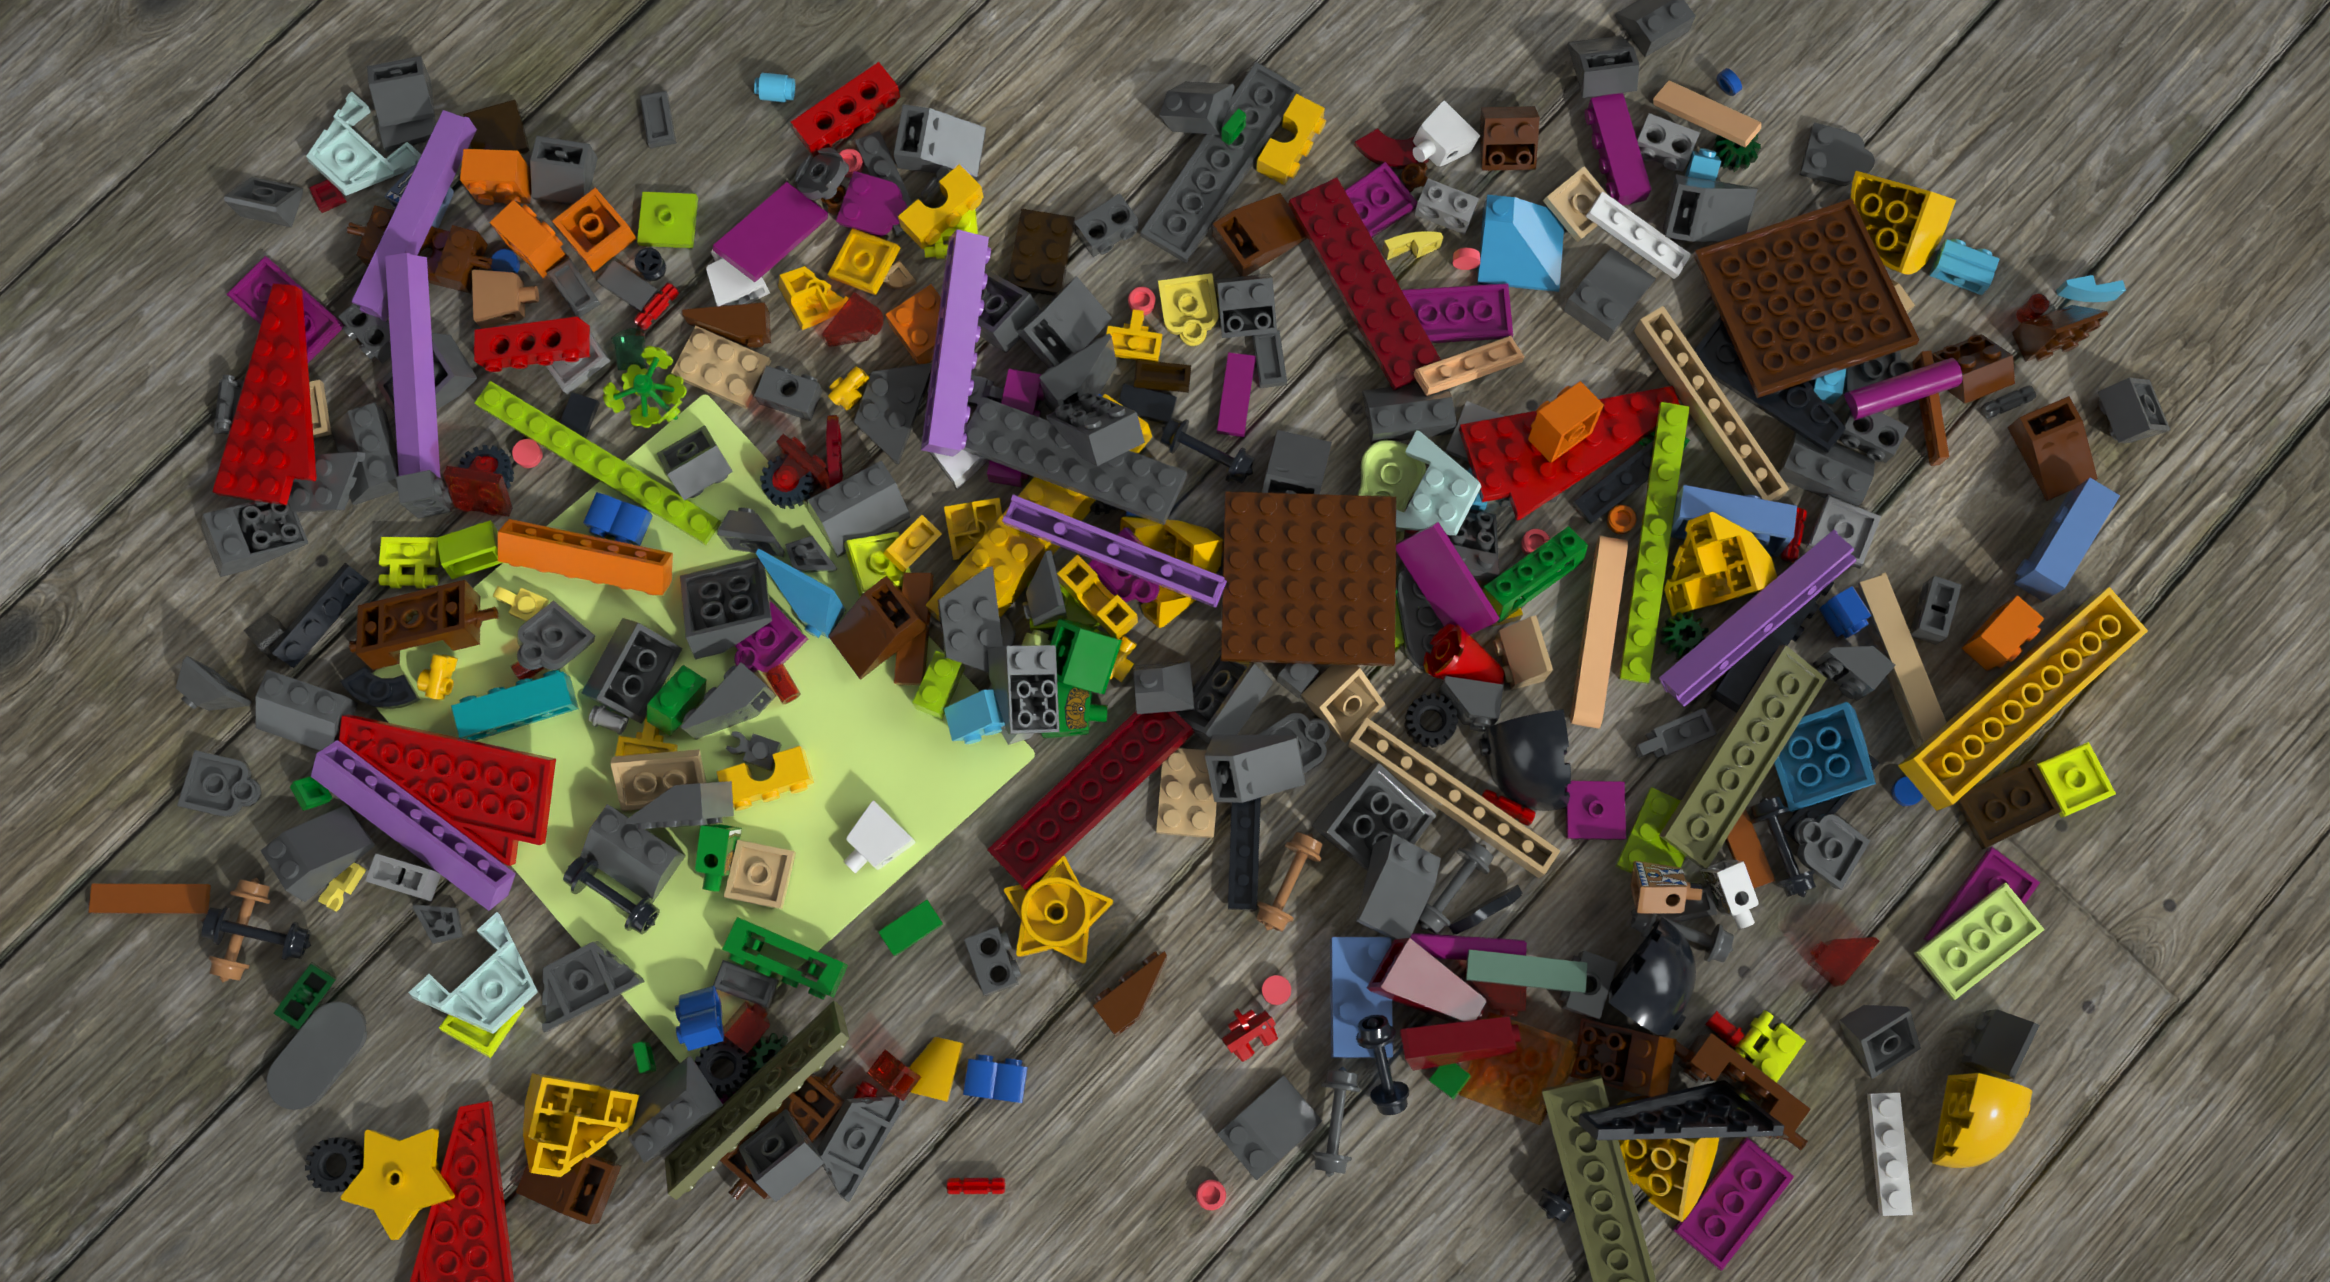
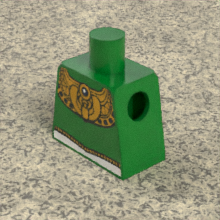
(1076, 711)
(720, 842)

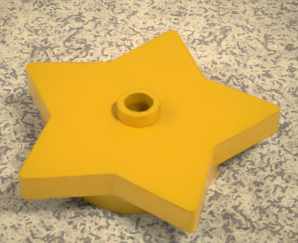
(1056, 891)
(419, 1181)

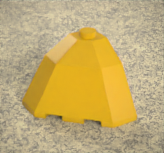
(1184, 542)
(1717, 565)
(571, 1121)

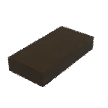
(1162, 376)

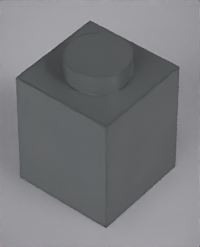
(1297, 677)

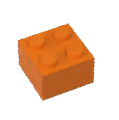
(496, 176)
(594, 229)
(529, 237)
(916, 323)
(1565, 421)
(2003, 634)

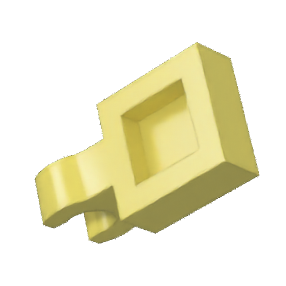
(523, 605)
(344, 882)

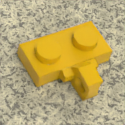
(1135, 341)
(644, 743)

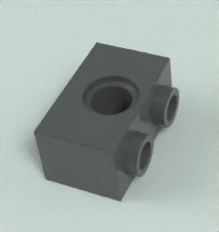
(800, 403)
(1601, 973)

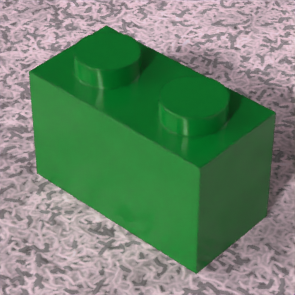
(675, 700)

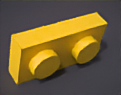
(912, 543)

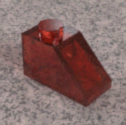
(853, 323)
(1840, 957)
(1502, 997)

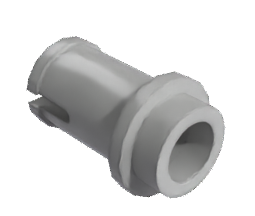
(608, 719)

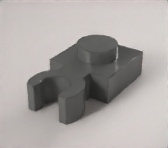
(757, 750)

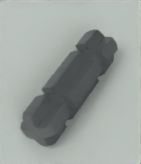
(933, 190)
(2008, 402)

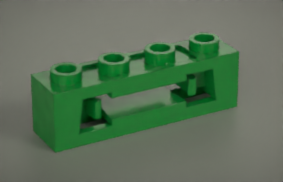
(1535, 573)
(740, 939)

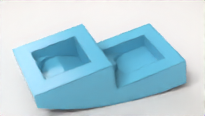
(2086, 290)

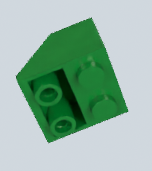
(1084, 655)

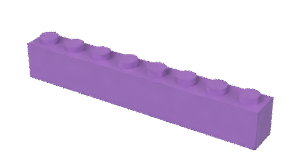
(955, 344)
(413, 825)

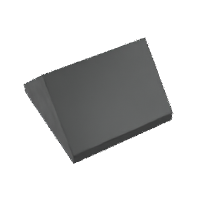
(265, 201)

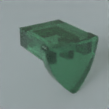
(629, 347)

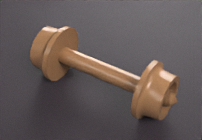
(1305, 847)
(228, 967)

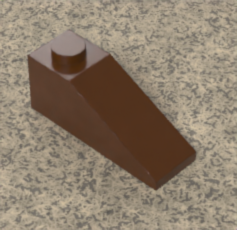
(739, 323)

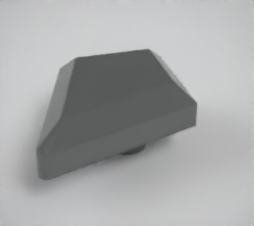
(808, 556)
(439, 922)

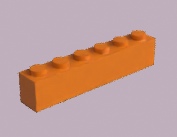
(585, 557)

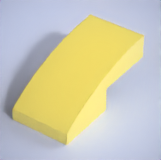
(1419, 242)

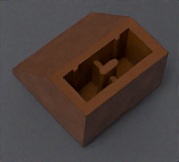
(1509, 138)
(1983, 367)

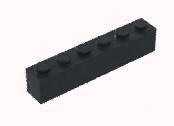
(1743, 675)

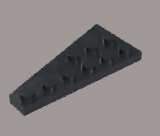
(1794, 406)
(1694, 1112)

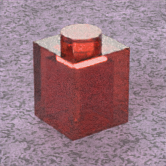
(747, 1025)
(894, 1075)

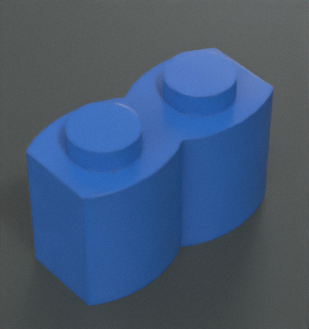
(617, 519)
(1845, 613)
(699, 1018)
(995, 1080)

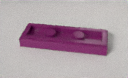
(1236, 394)

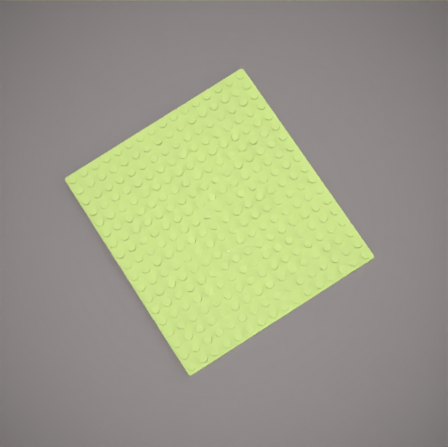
(856, 734)

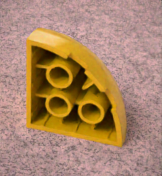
(1901, 220)
(1978, 1119)
(1669, 1169)

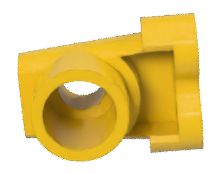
(845, 390)
(1122, 664)
(438, 680)

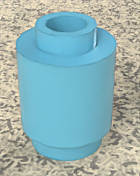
(775, 87)

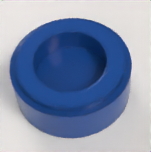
(1729, 82)
(505, 261)
(1905, 792)

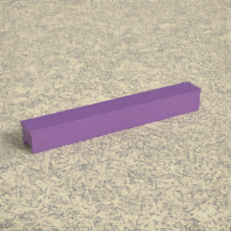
(416, 207)
(412, 364)
(1114, 551)
(1758, 618)

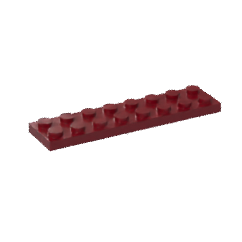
(1364, 282)
(1088, 794)

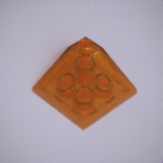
(1516, 1079)

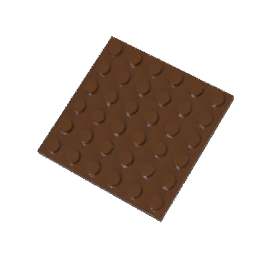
(1805, 298)
(1309, 579)

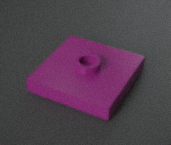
(1596, 810)

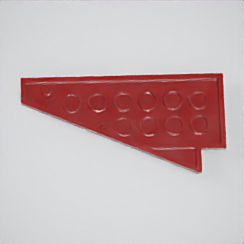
(273, 418)
(1517, 470)
(474, 786)
(468, 1234)

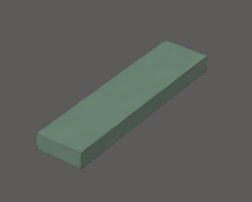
(1526, 971)

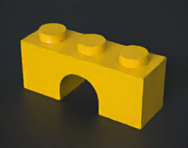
(1281, 159)
(927, 223)
(1096, 599)
(790, 774)

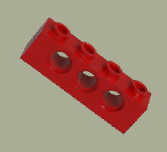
(850, 96)
(492, 342)

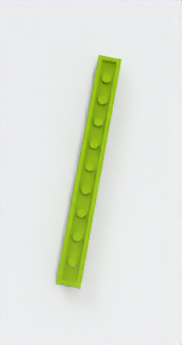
(598, 463)
(1654, 543)

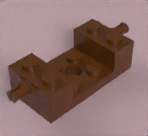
(453, 252)
(444, 612)
(1711, 1057)
(813, 1109)

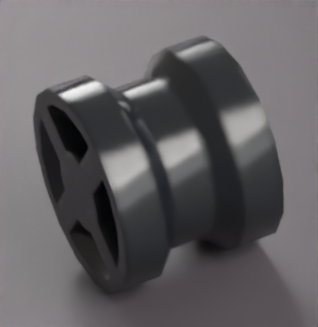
(645, 259)

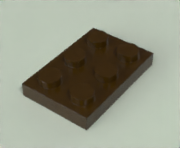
(1041, 251)
(2008, 804)

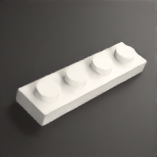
(1638, 235)
(1889, 1154)

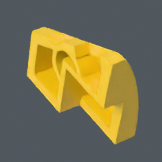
(809, 297)
(970, 522)
(937, 1068)

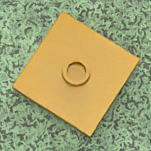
(864, 261)

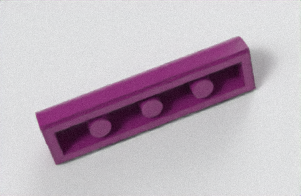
(1904, 388)
(1457, 946)

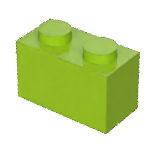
(469, 549)
(938, 685)

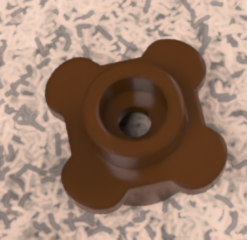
(1414, 176)
(834, 207)

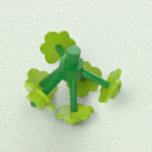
(640, 383)

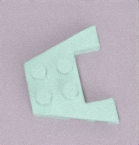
(349, 159)
(1443, 492)
(489, 993)

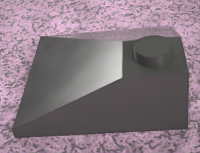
(724, 606)
(1371, 811)

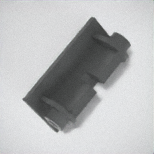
(227, 402)

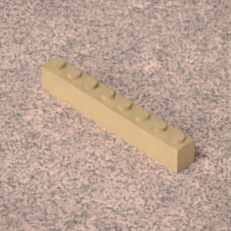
(1709, 406)
(1454, 798)

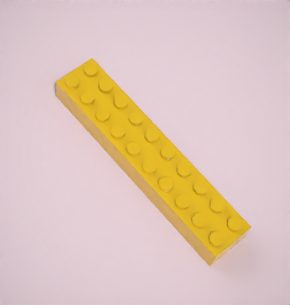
(1014, 552)
(2022, 699)

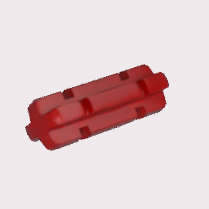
(656, 306)
(1791, 552)
(1510, 807)
(976, 1185)

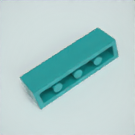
(514, 706)

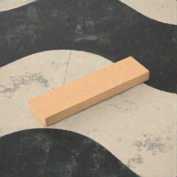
(1707, 113)
(1468, 366)

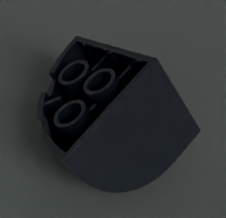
(1528, 759)
(1657, 980)

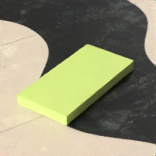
(1978, 941)

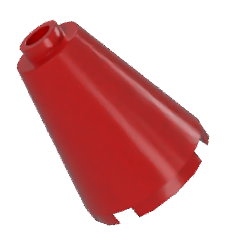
(1461, 656)

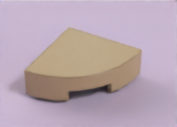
(899, 277)

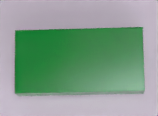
(910, 928)

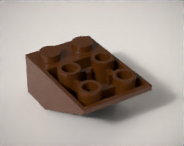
(1257, 233)
(2056, 331)
(2055, 447)
(876, 627)
(1127, 1001)
(1624, 1058)
(578, 1193)

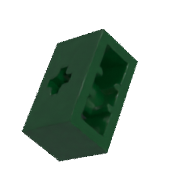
(305, 995)

